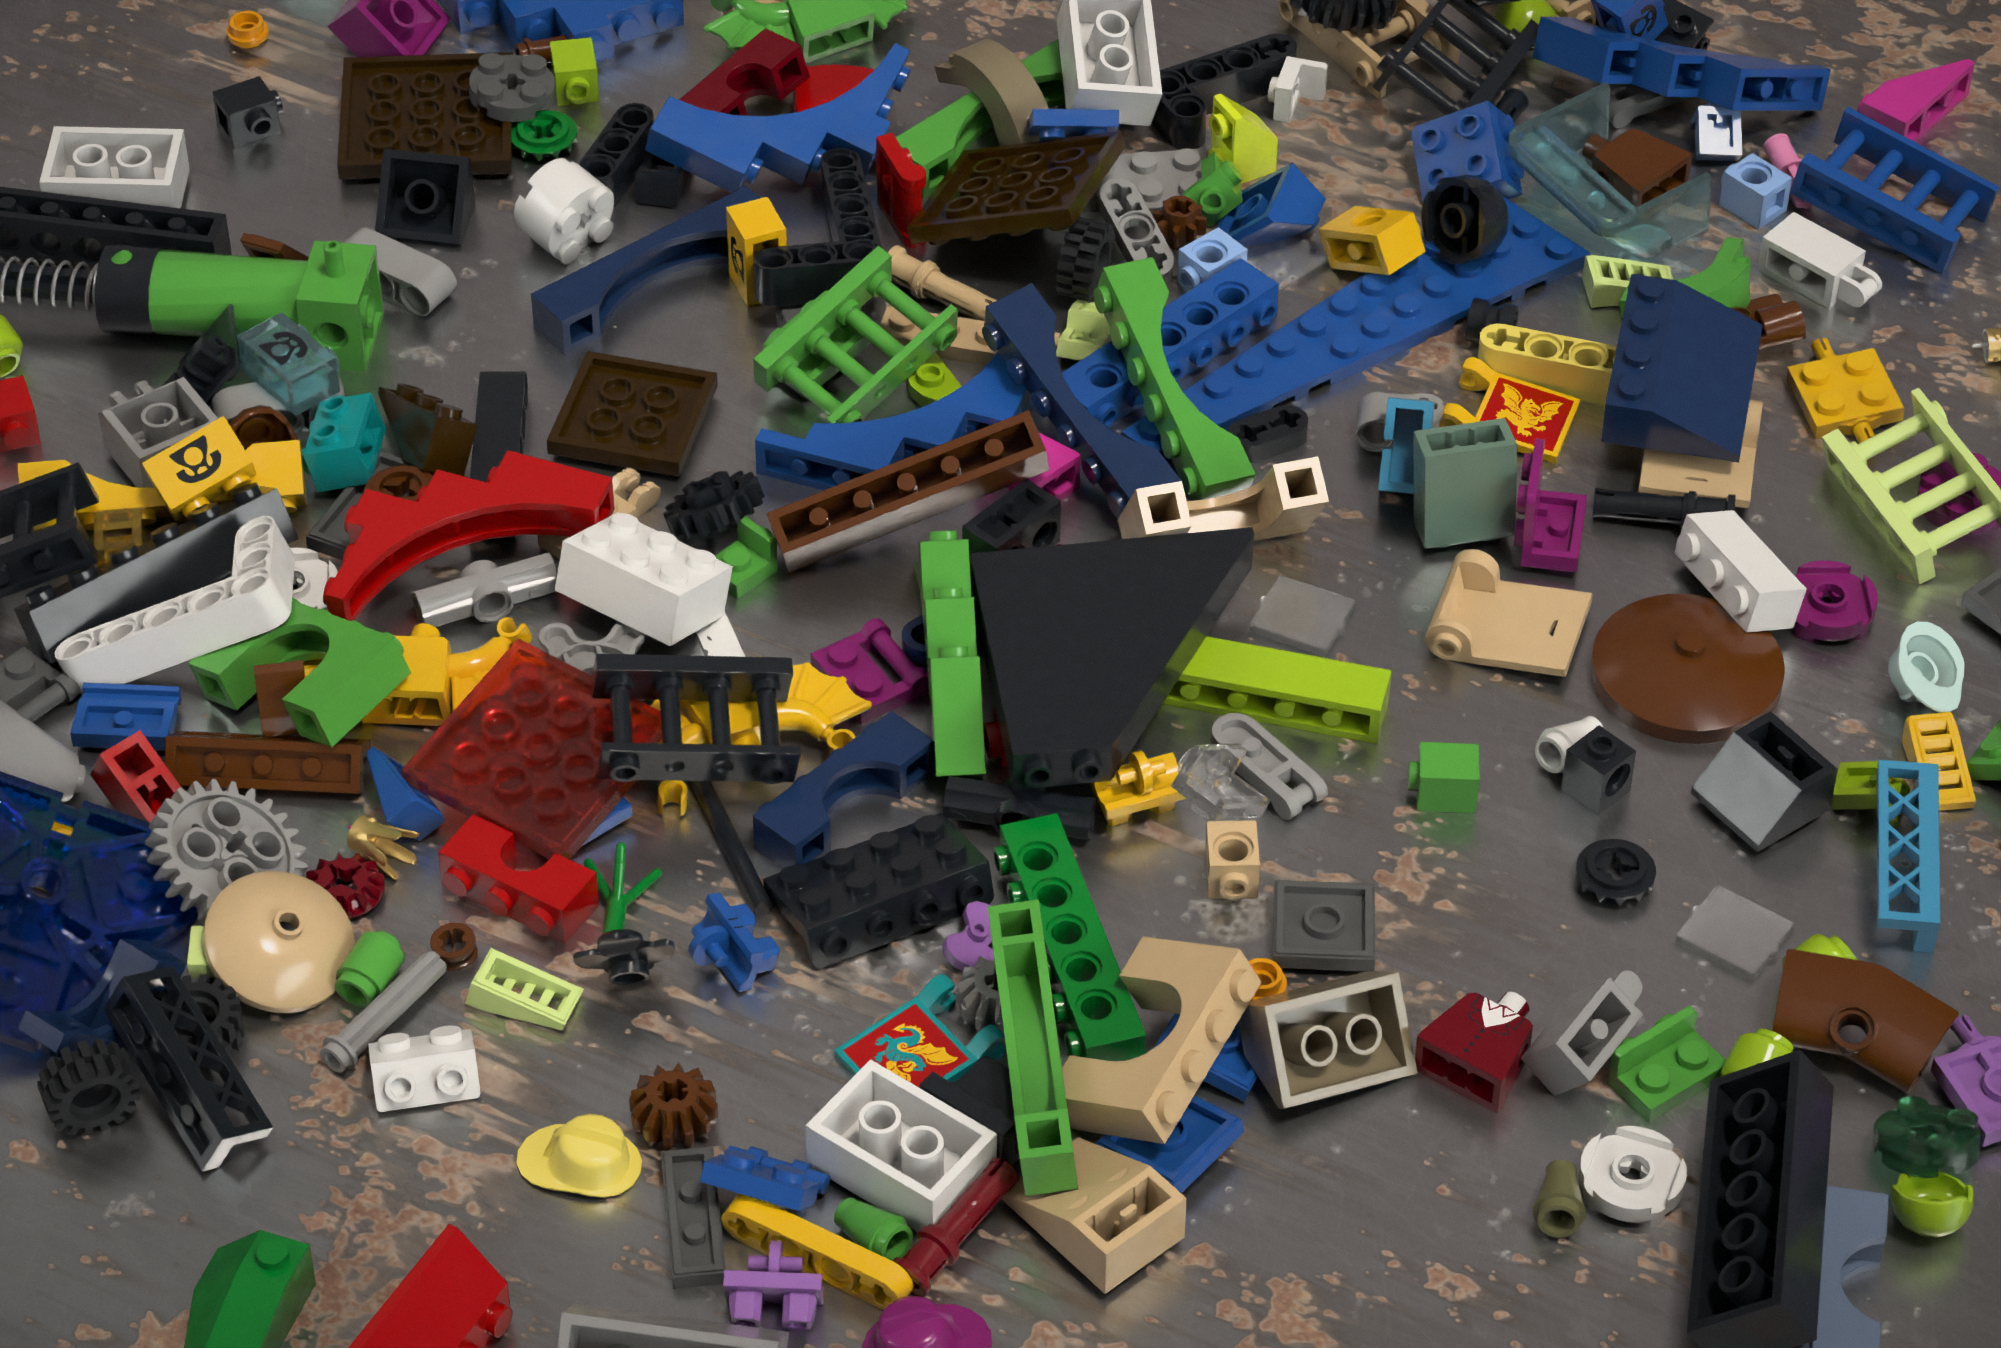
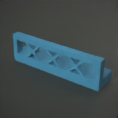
(1919, 845)

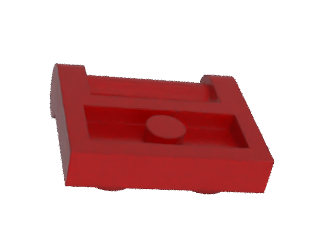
(898, 186)

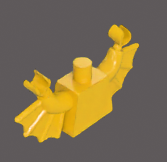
(437, 676)
(812, 706)

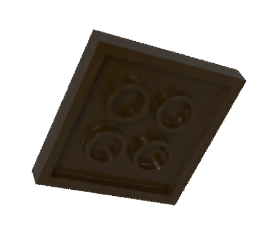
(632, 413)

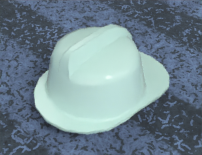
(1927, 667)

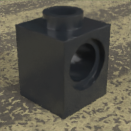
(1598, 770)

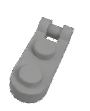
(1270, 765)

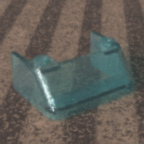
(1550, 153)

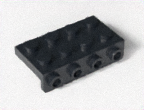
(881, 889)

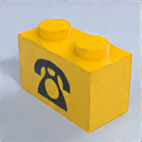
(750, 229)
(200, 469)

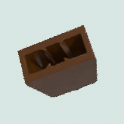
(1638, 164)

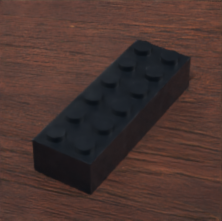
(1762, 1207)

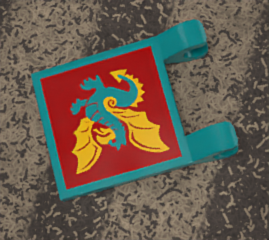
(918, 1043)

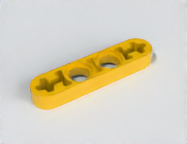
(823, 1252)

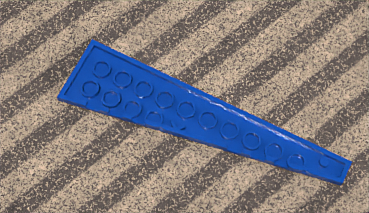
(1375, 321)

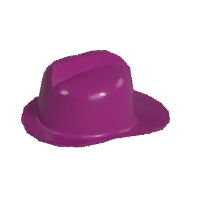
(924, 1324)

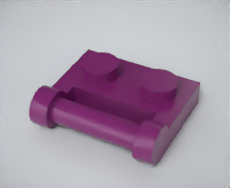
(865, 678)

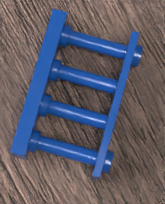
(1881, 215)

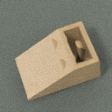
(1113, 1220)

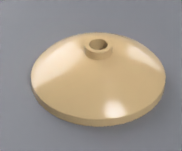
(261, 959)

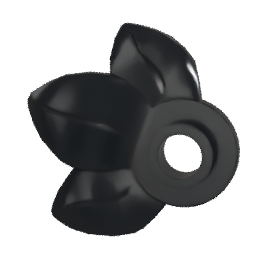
(625, 956)

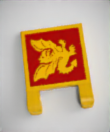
(1528, 408)

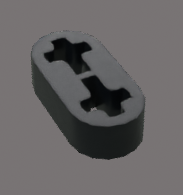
(1271, 432)

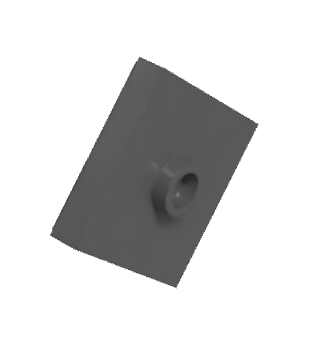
(1324, 925)

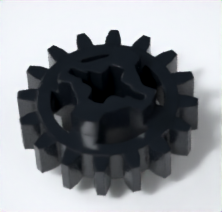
(713, 504)

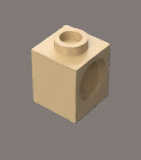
(1232, 859)

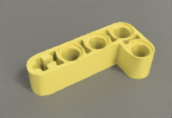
(1549, 360)

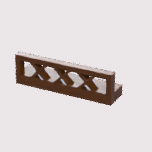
(266, 762)

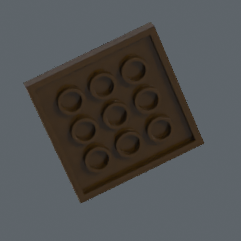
(416, 107)
(1016, 188)

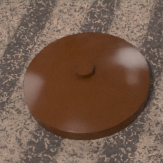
(1685, 669)

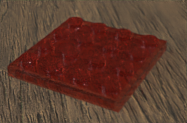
(529, 752)

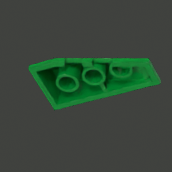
(251, 1293)

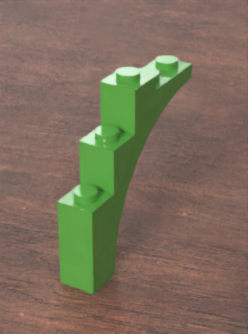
(951, 654)

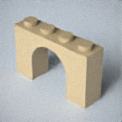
(1276, 506)
(1151, 1092)

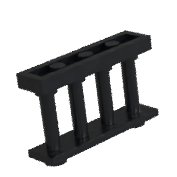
(1494, 66)
(53, 550)
(699, 679)

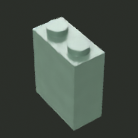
(1465, 483)

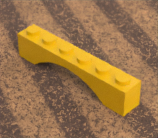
(275, 465)

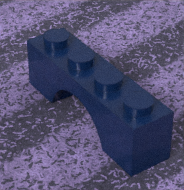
(882, 760)

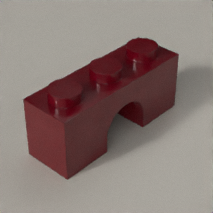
(761, 67)

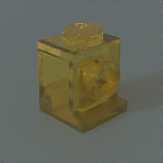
(117, 519)

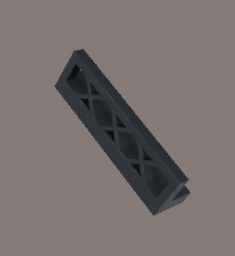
(173, 1065)

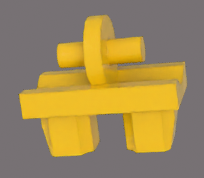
(1139, 787)

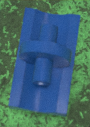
(728, 942)

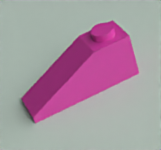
(1919, 100)

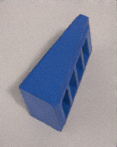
(401, 803)

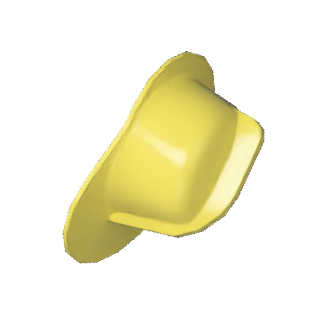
(581, 1157)

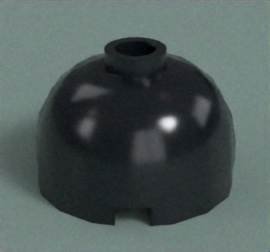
(1464, 218)

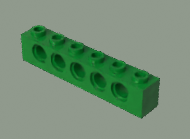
(1080, 961)

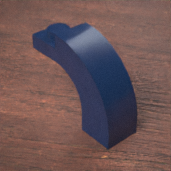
(87, 1019)

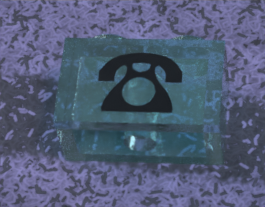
(289, 363)

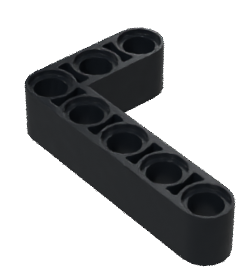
(805, 271)

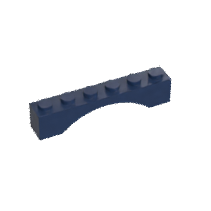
(581, 303)
(1024, 333)

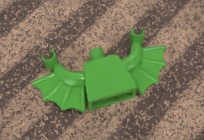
(816, 25)

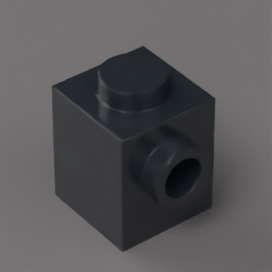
(247, 111)

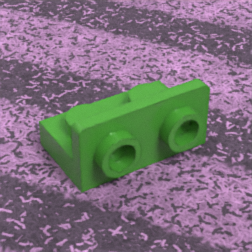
(1664, 1065)

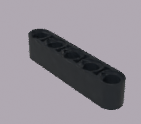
(499, 420)

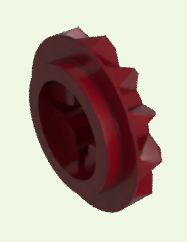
(366, 880)

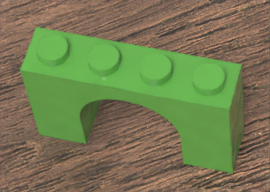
(350, 681)

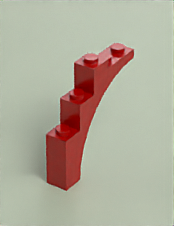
(518, 499)

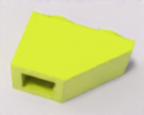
(1242, 139)

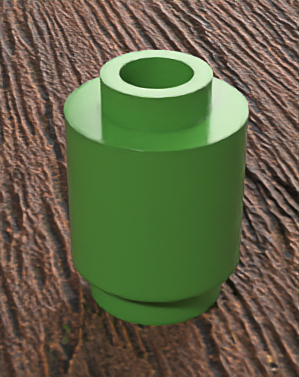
(369, 968)

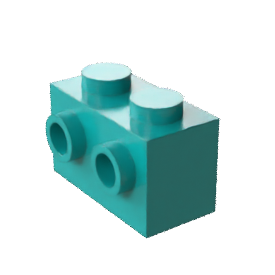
(343, 442)

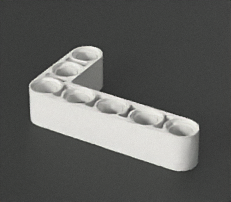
(193, 623)

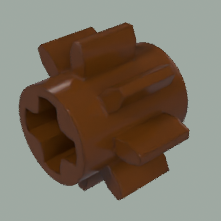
(1180, 221)

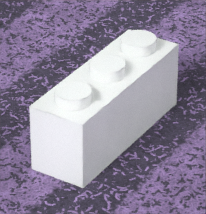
(1740, 571)

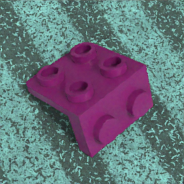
(1552, 519)

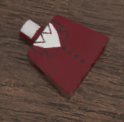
(1477, 1047)

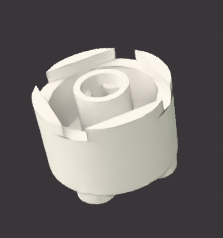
(565, 209)

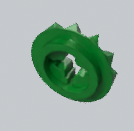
(546, 123)

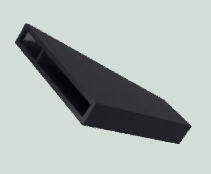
(1094, 641)

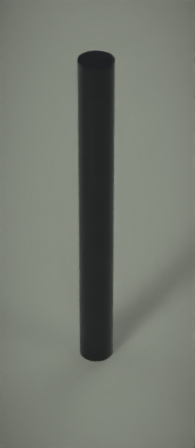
(733, 847)

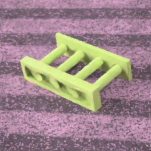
(1895, 519)

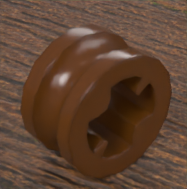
(452, 934)

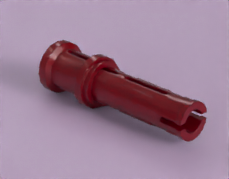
(940, 1243)

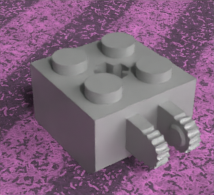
(151, 423)

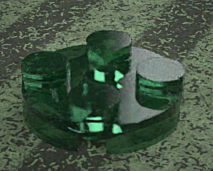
(1926, 1137)

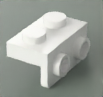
(424, 1068)

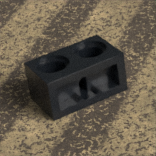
(1016, 521)

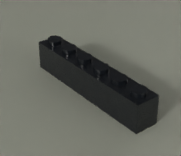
(146, 575)

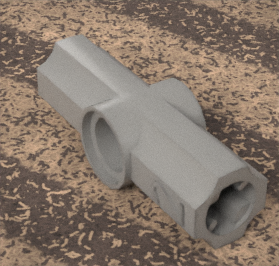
(485, 590)

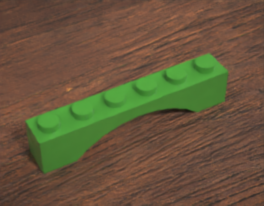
(949, 132)
(1205, 455)
(1032, 1048)

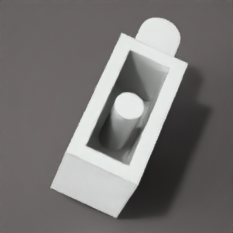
(1817, 263)

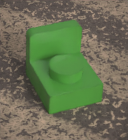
(751, 557)

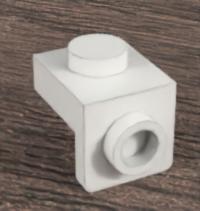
(1297, 79)

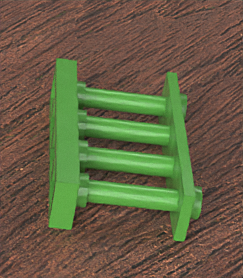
(842, 307)

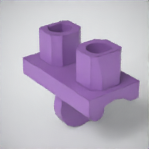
(774, 1281)

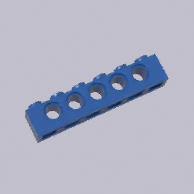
(1192, 334)

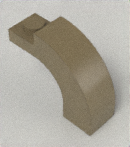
(999, 83)

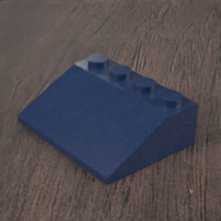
(1680, 372)

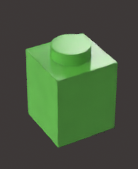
(1445, 777)

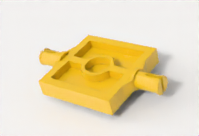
(1844, 392)

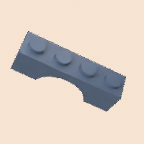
(1851, 1245)

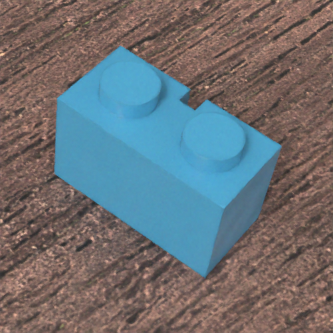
(1401, 421)

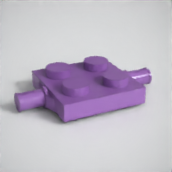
(1973, 1077)

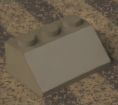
(1329, 1037)

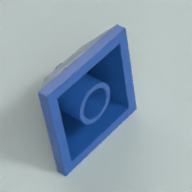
(1275, 209)

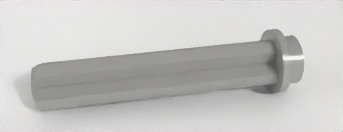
(342, 1050)

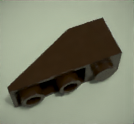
(427, 430)

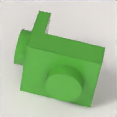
(1218, 188)

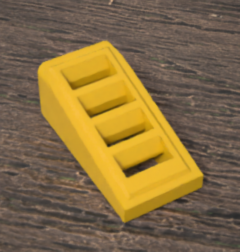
(1935, 734)

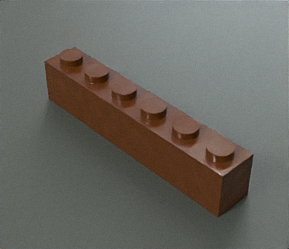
(908, 491)

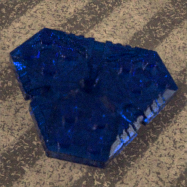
(98, 895)

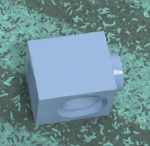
(1755, 191)
(1207, 257)

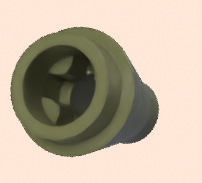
(1559, 1203)

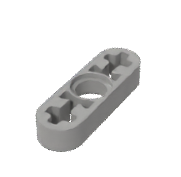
(1136, 215)

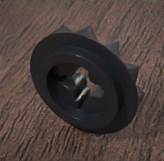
(1630, 859)

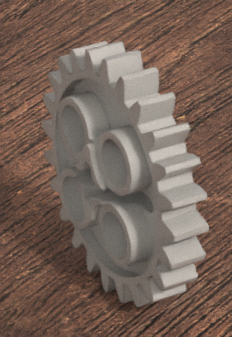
(215, 838)

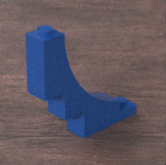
(1677, 70)
(848, 450)

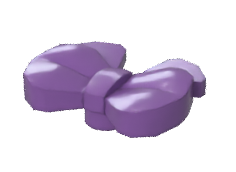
(965, 947)

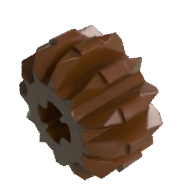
(673, 1107)

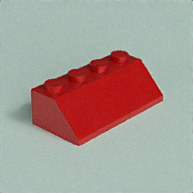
(443, 1302)

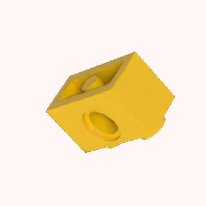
(1372, 240)

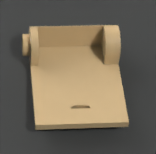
(1678, 473)
(1505, 621)

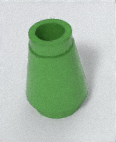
(874, 1228)

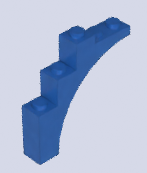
(603, 20)
(735, 147)

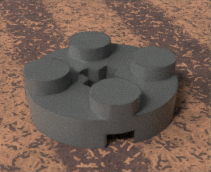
(527, 73)

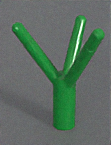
(616, 899)

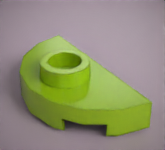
(931, 381)

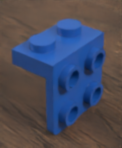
(1468, 144)

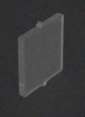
(1287, 261)
(1302, 615)
(1734, 932)

